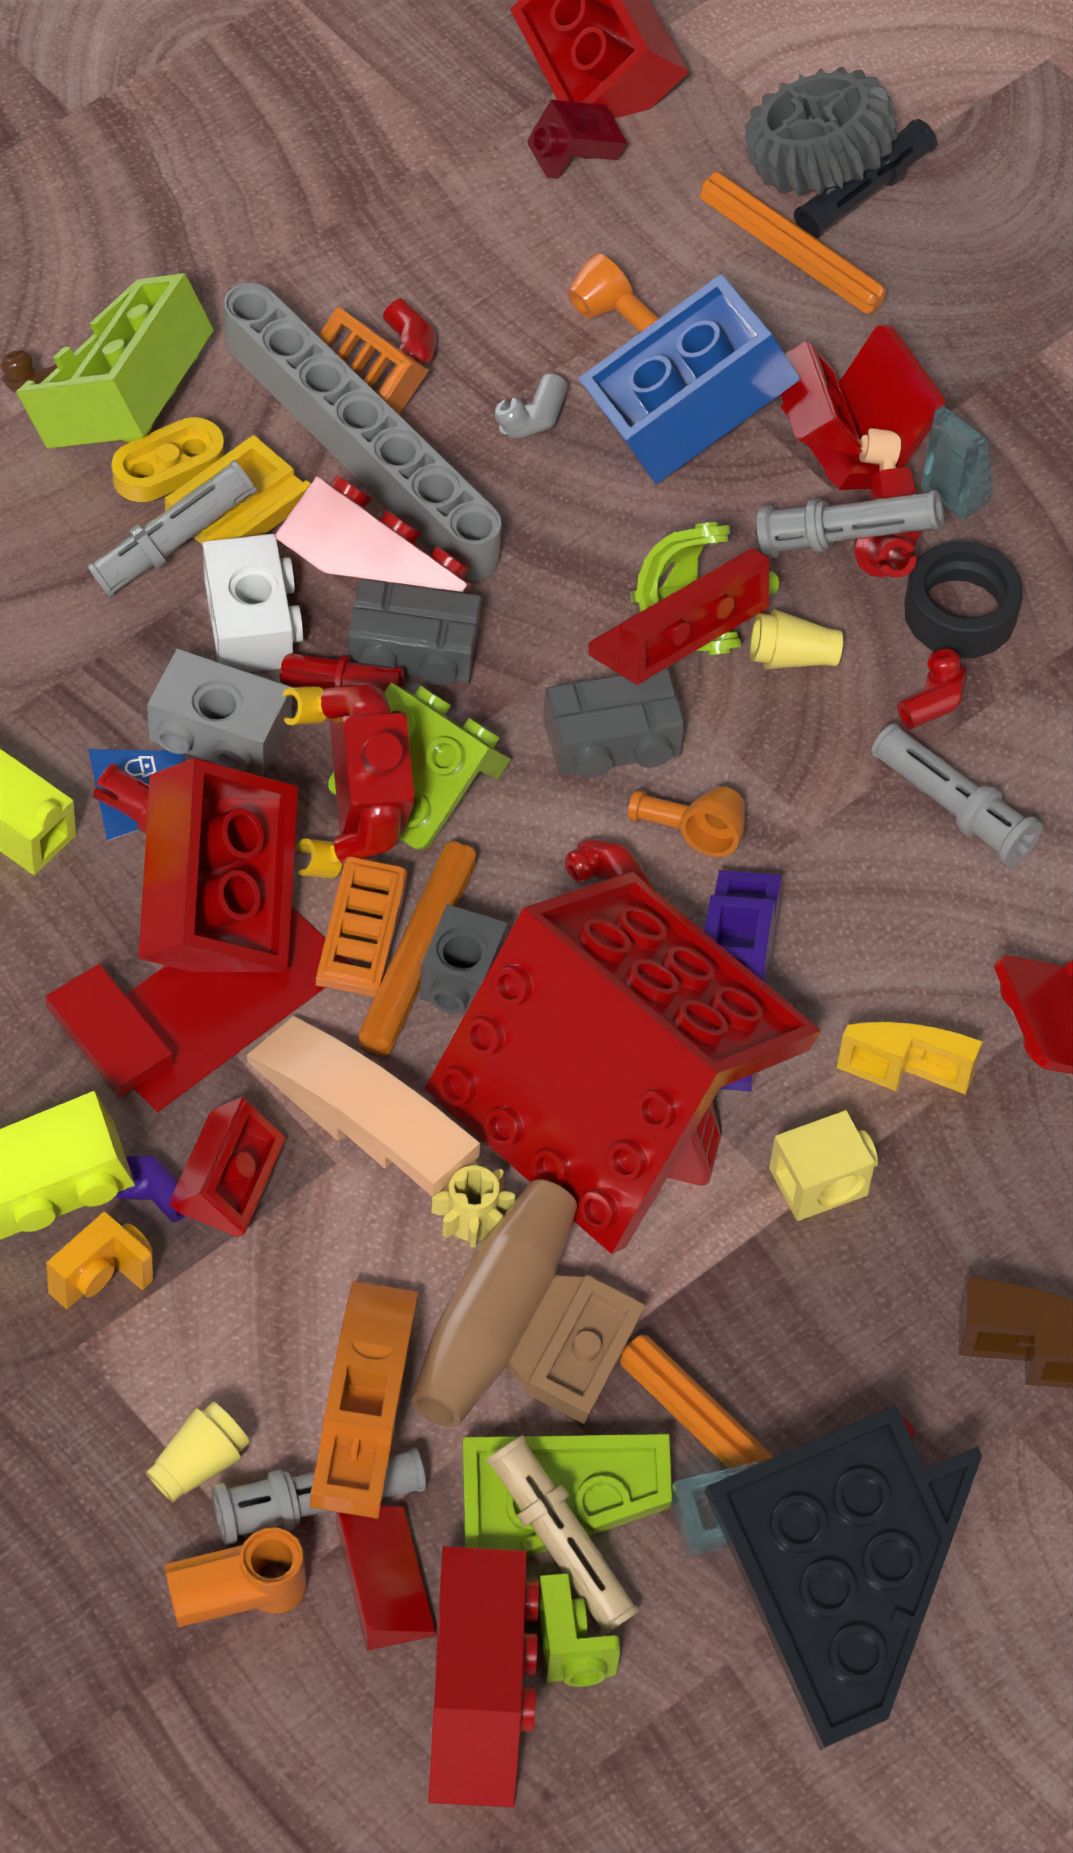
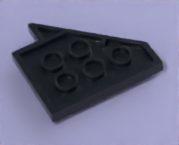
(844, 1561)

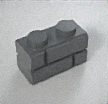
(415, 630)
(612, 724)

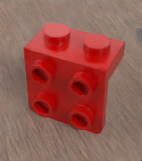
(884, 392)
(1042, 1006)

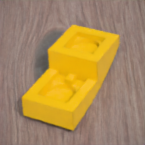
(889, 1049)

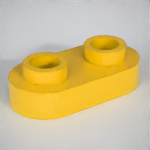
(165, 459)

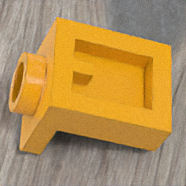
(90, 1260)

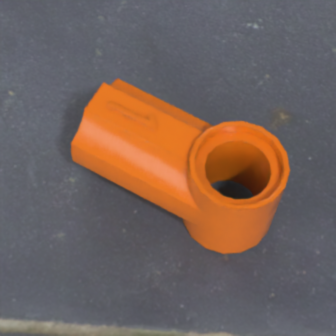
(229, 1582)

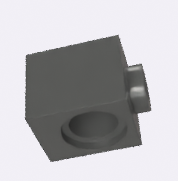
(459, 939)

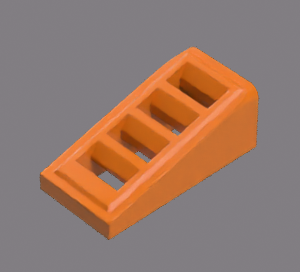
(404, 376)
(369, 889)

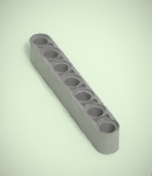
(360, 429)

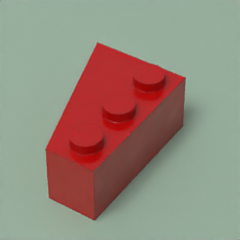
(480, 1675)

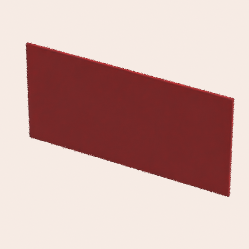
(218, 1014)

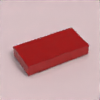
(109, 1030)

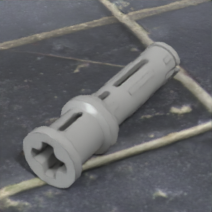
(821, 525)
(976, 809)
(286, 1499)

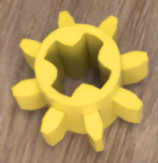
(477, 1186)

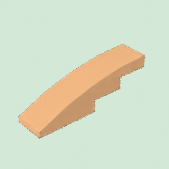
(364, 1102)

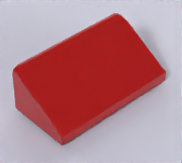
(818, 404)
(228, 1168)
(385, 1578)

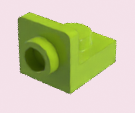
(564, 1640)

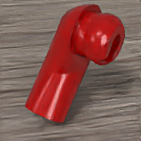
(414, 331)
(942, 690)
(602, 861)

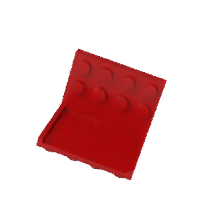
(607, 1046)

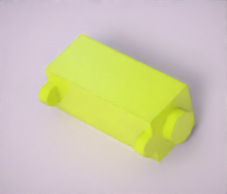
(33, 816)

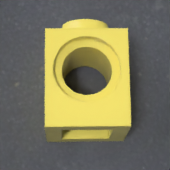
(823, 1164)

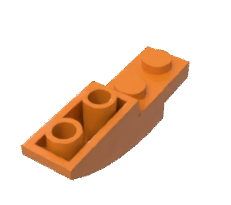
(363, 1400)

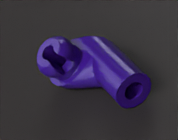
(152, 1182)

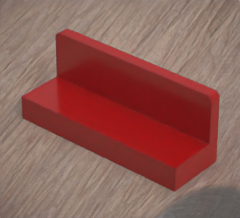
(686, 619)

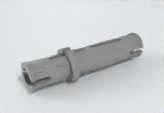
(164, 534)

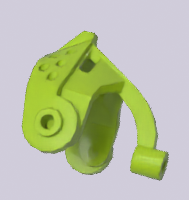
(684, 550)

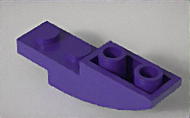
(744, 923)

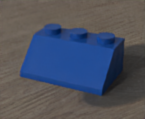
(689, 378)

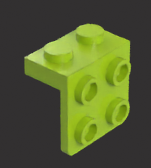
(442, 760)

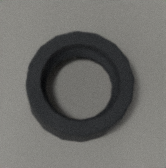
(978, 566)

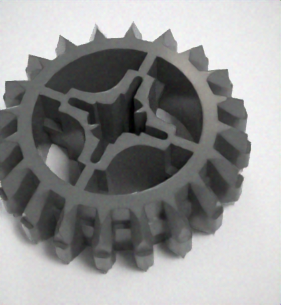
(821, 131)

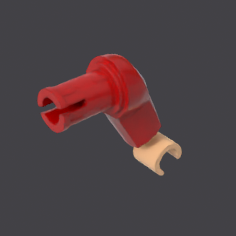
(890, 553)

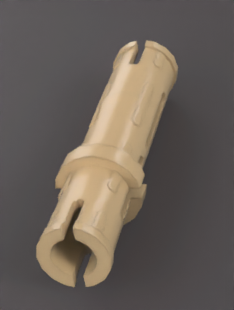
(562, 1534)

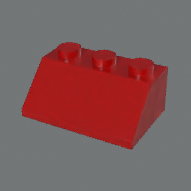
(602, 51)
(218, 870)

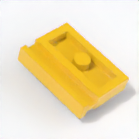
(272, 503)

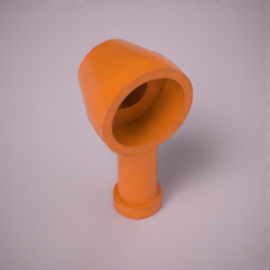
(603, 289)
(709, 825)

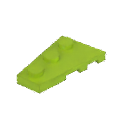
(605, 1475)

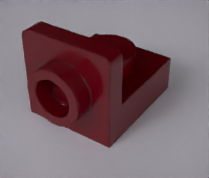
(574, 130)

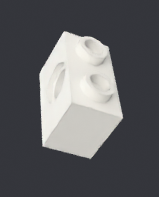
(249, 602)

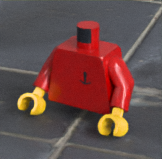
(369, 773)

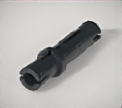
(835, 203)

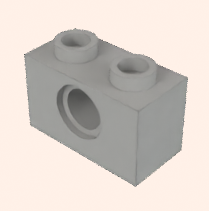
(202, 689)

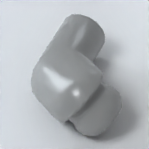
(535, 417)

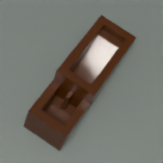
(1019, 1324)

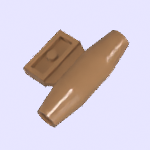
(517, 1314)

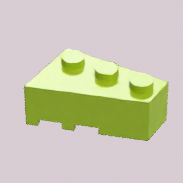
(124, 370)

